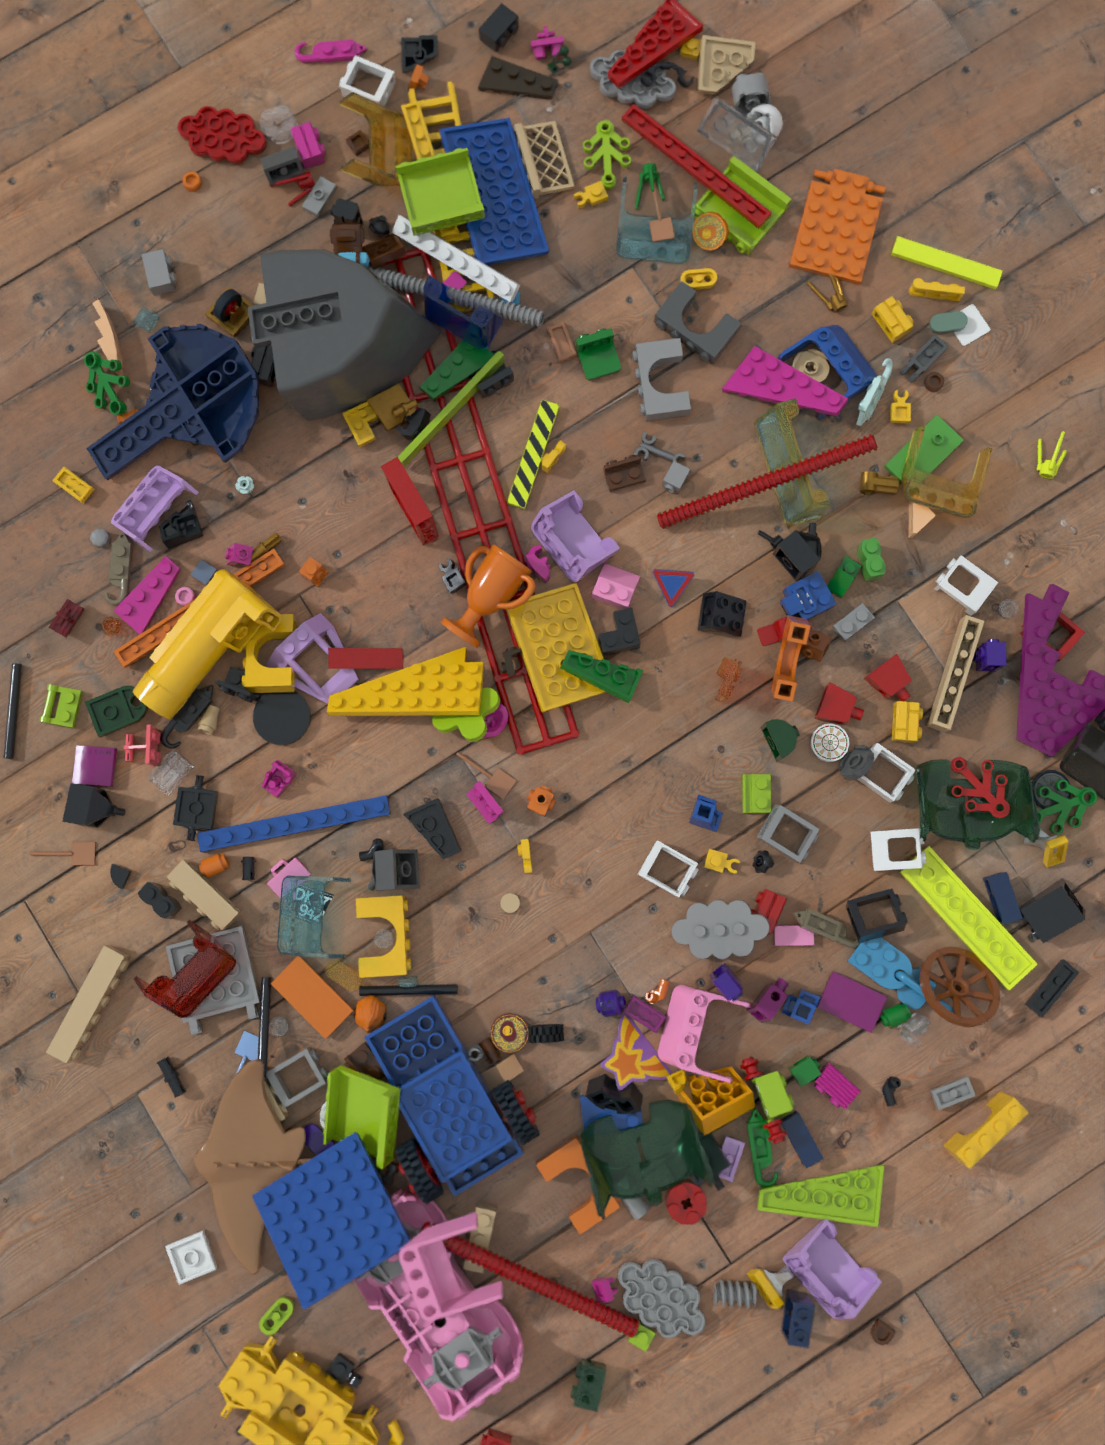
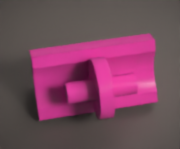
(554, 43)

